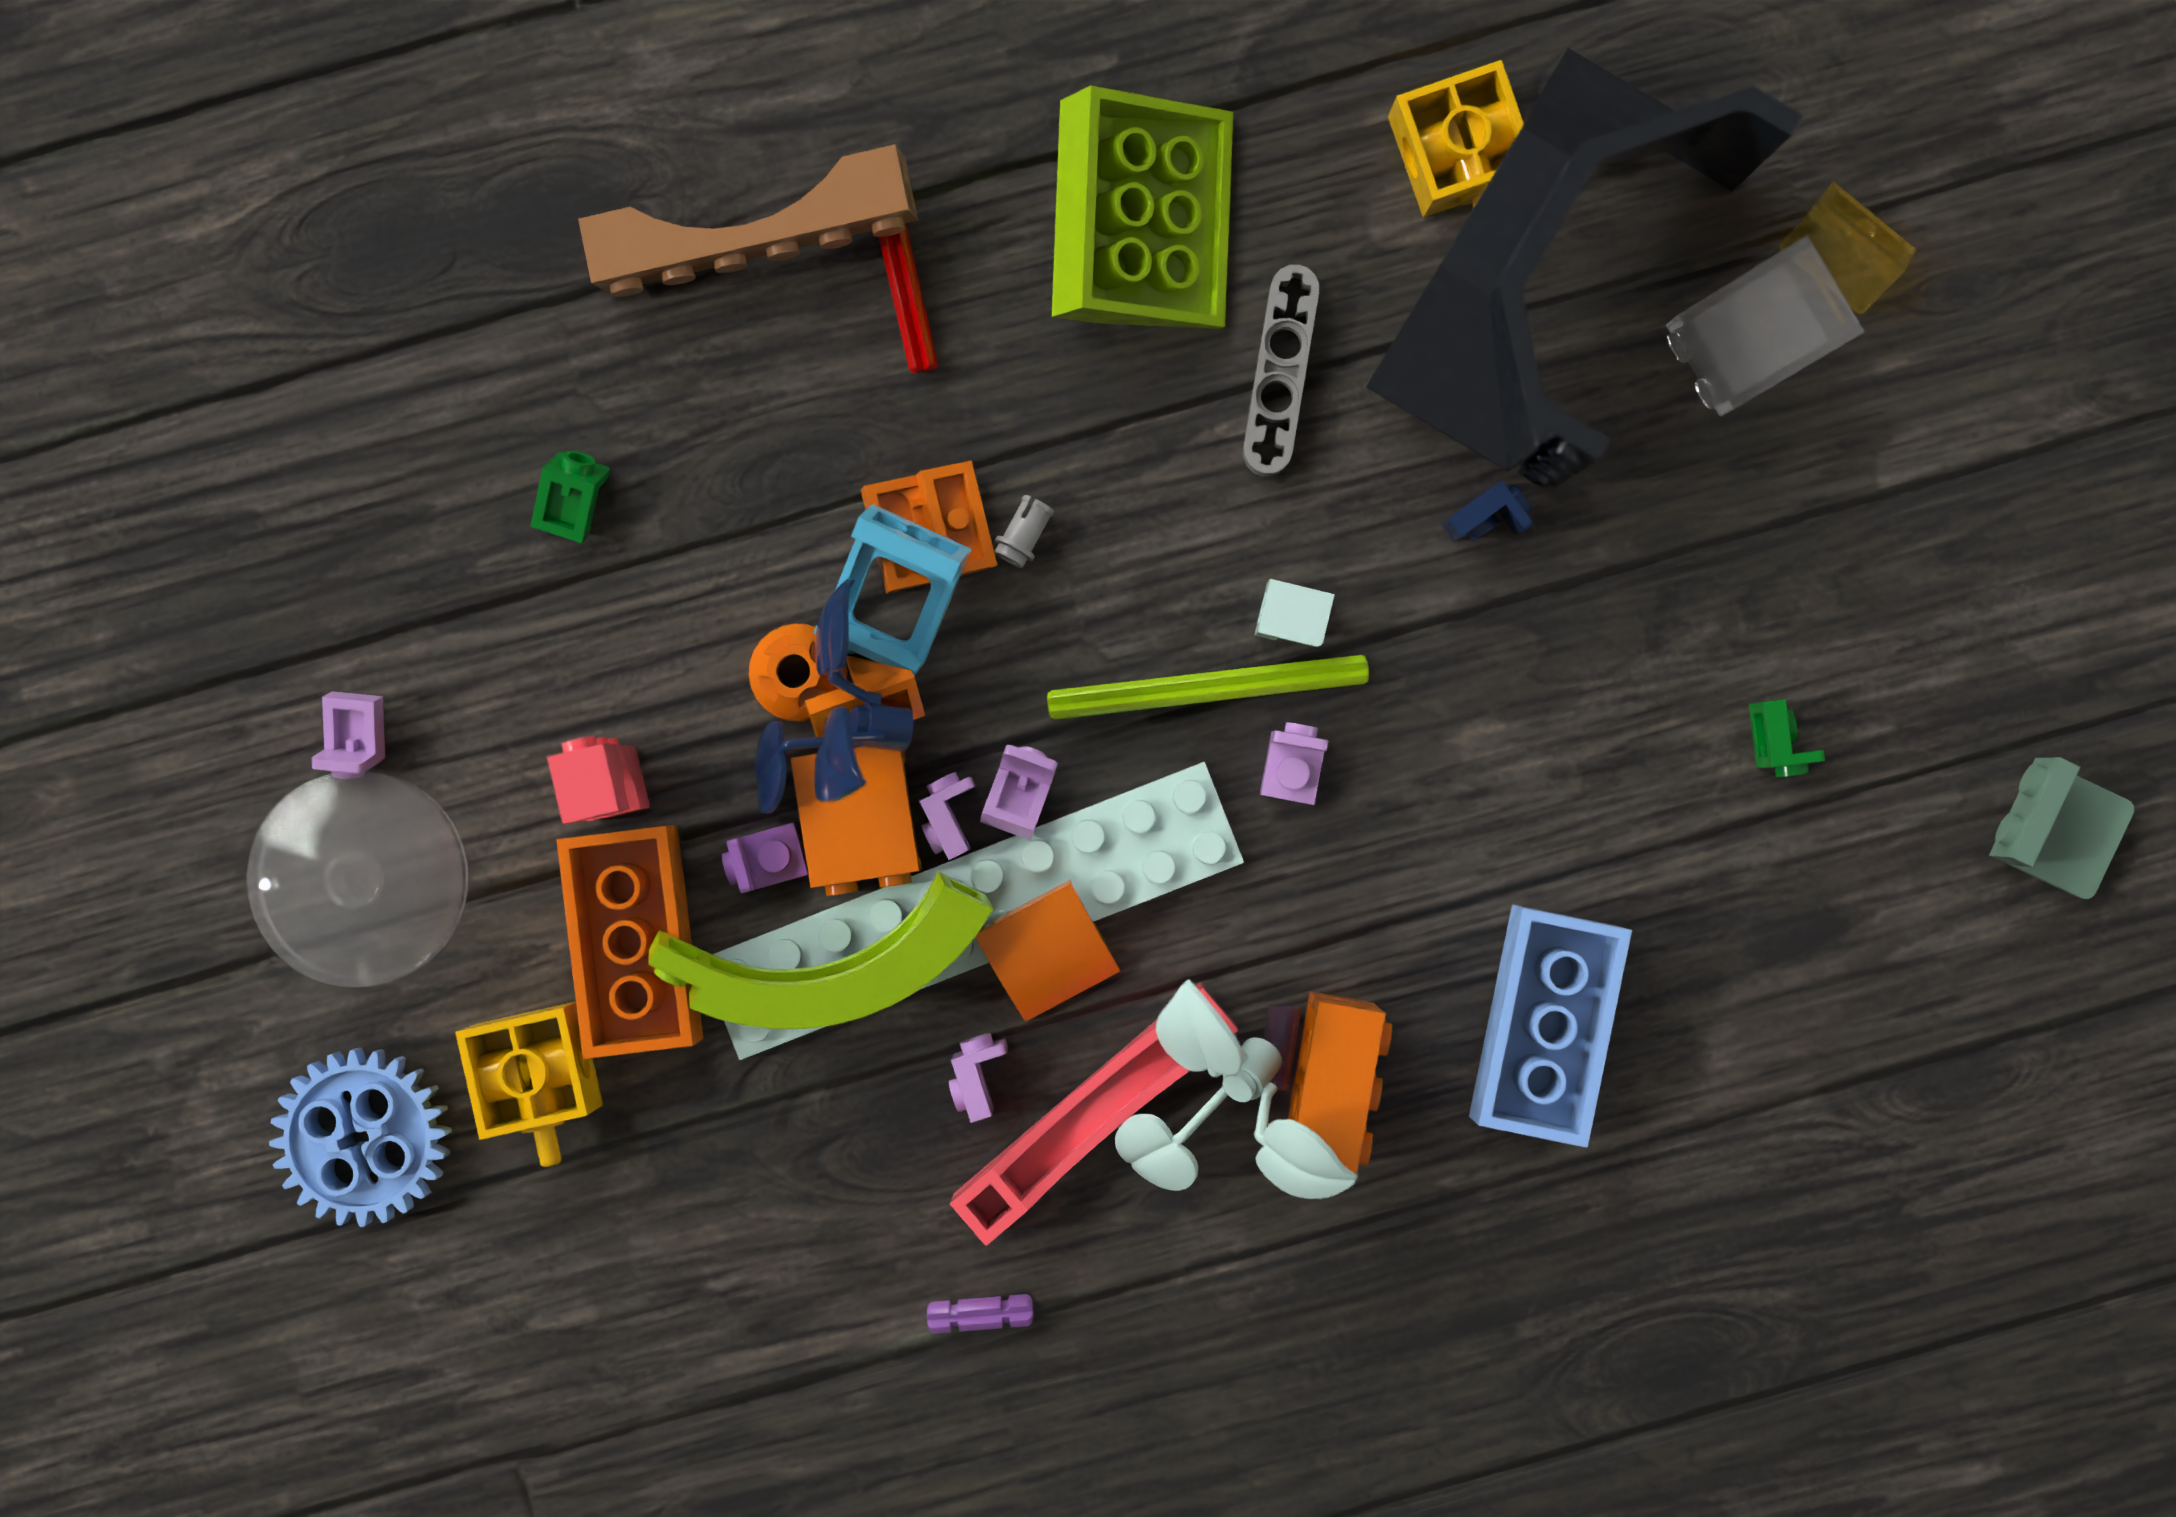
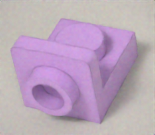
(1293, 764)

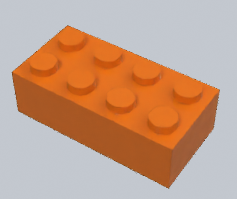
(615, 902)

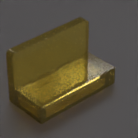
(1854, 246)

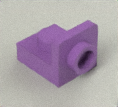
(765, 858)

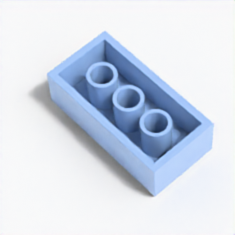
(1549, 1025)

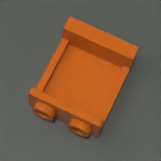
(863, 833)

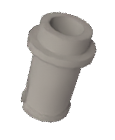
(1023, 532)

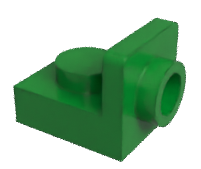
(568, 495)
(1772, 737)

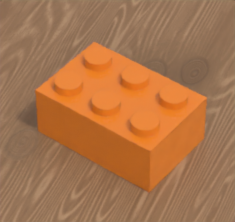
(1338, 1075)

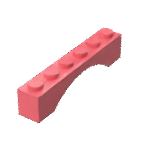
(1068, 1132)

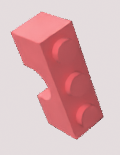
(597, 779)

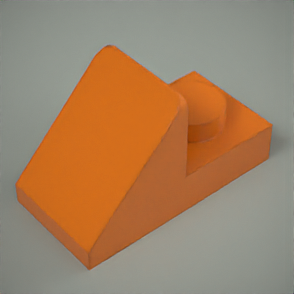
(892, 682)

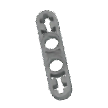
(1277, 370)

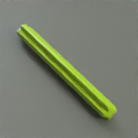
(1208, 687)

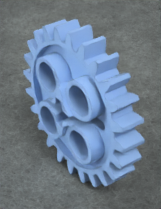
(313, 1151)

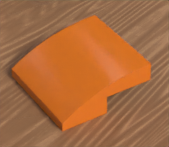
(943, 502)
(1047, 951)

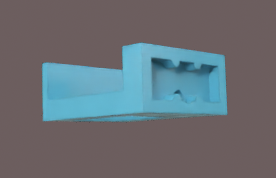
(916, 548)

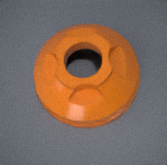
(764, 677)

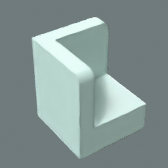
(1294, 613)

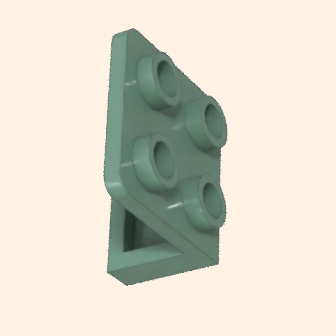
(2062, 828)

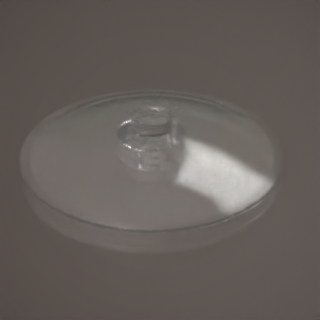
(357, 879)

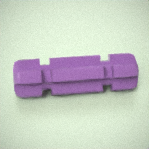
(980, 1313)

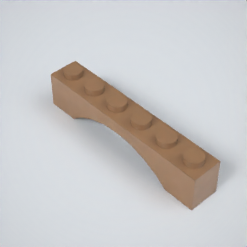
(856, 197)

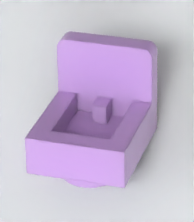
(351, 734)
(1019, 791)
(943, 828)
(969, 1087)

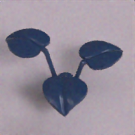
(867, 726)

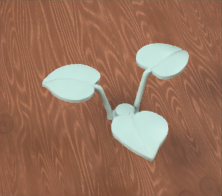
(1201, 1040)

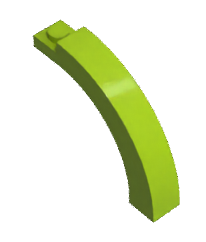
(835, 991)

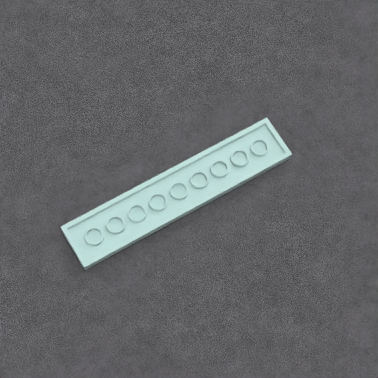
(1109, 851)

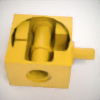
(1455, 135)
(529, 1075)

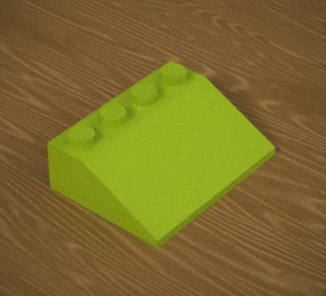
(1141, 211)

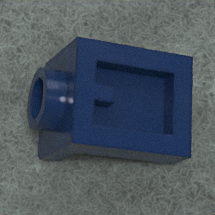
(1479, 516)

